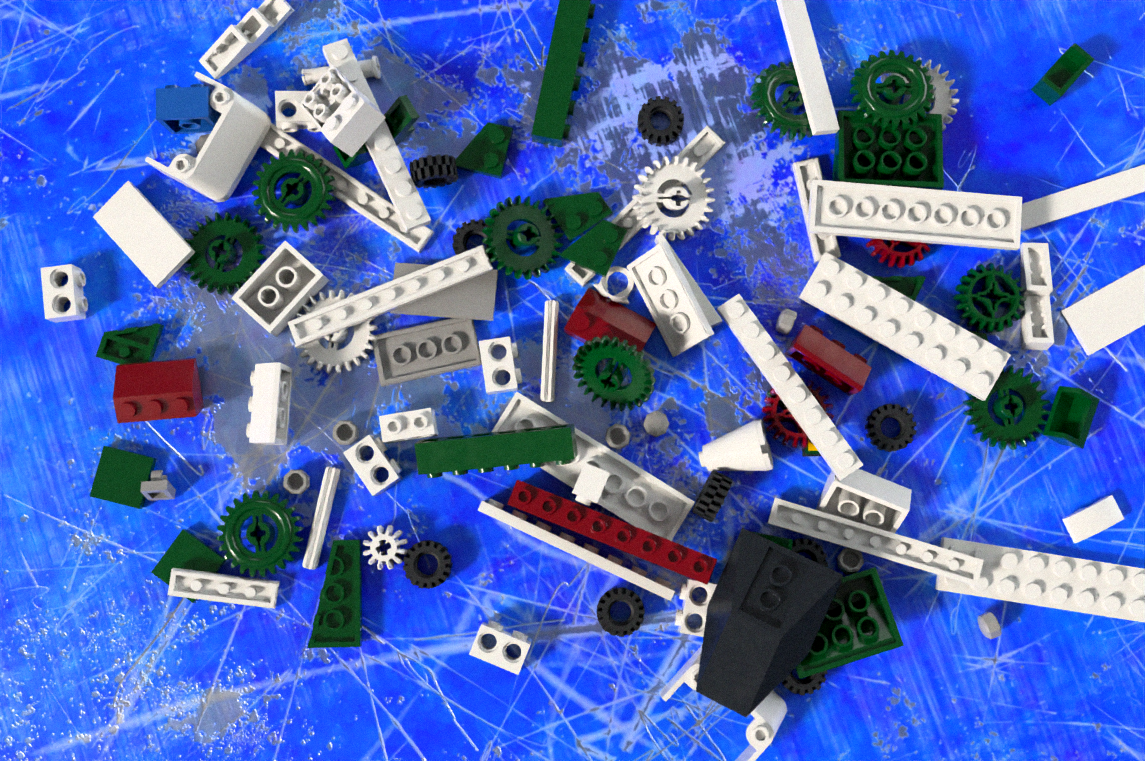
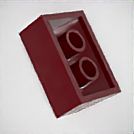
(602, 317)
(829, 360)
(157, 390)

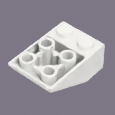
(341, 111)

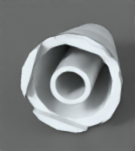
(739, 450)

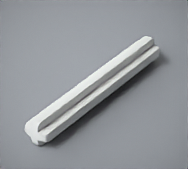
(549, 351)
(321, 518)

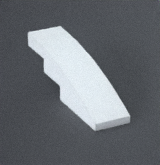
(245, 37)

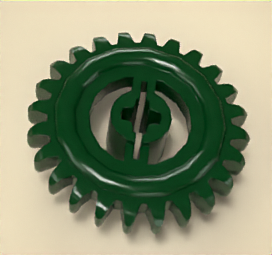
(892, 89)
(773, 110)
(310, 172)
(231, 230)
(537, 231)
(600, 383)
(1009, 432)
(262, 558)

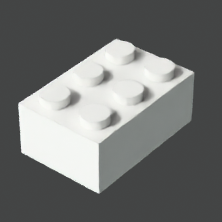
(280, 289)

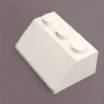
(269, 404)
(866, 500)

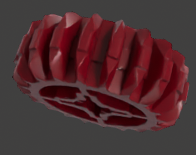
(887, 251)
(786, 416)

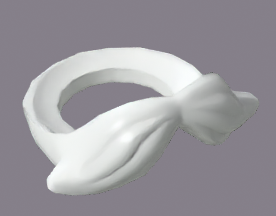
(621, 297)

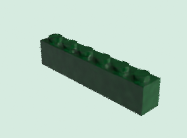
(561, 72)
(496, 449)

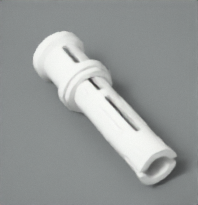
(369, 67)

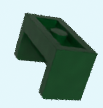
(1062, 74)
(1071, 416)

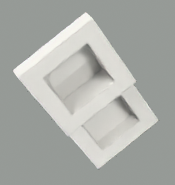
(1093, 519)

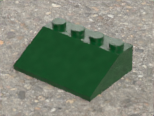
(887, 156)
(854, 627)

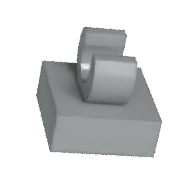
(158, 488)

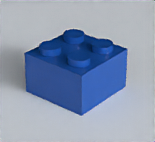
(186, 109)

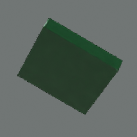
(121, 475)
(190, 554)

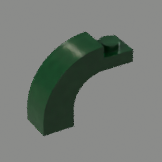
(400, 123)

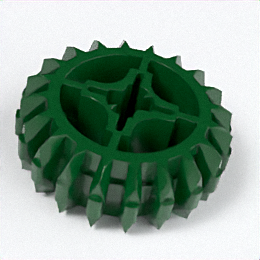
(992, 278)

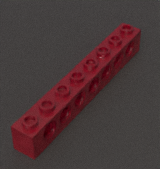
(612, 532)

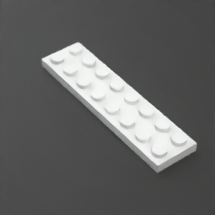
(915, 214)
(905, 326)
(628, 490)
(1051, 581)

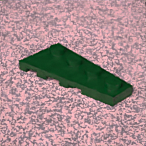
(340, 603)

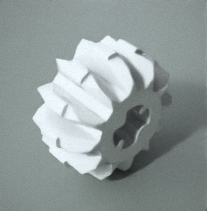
(377, 541)

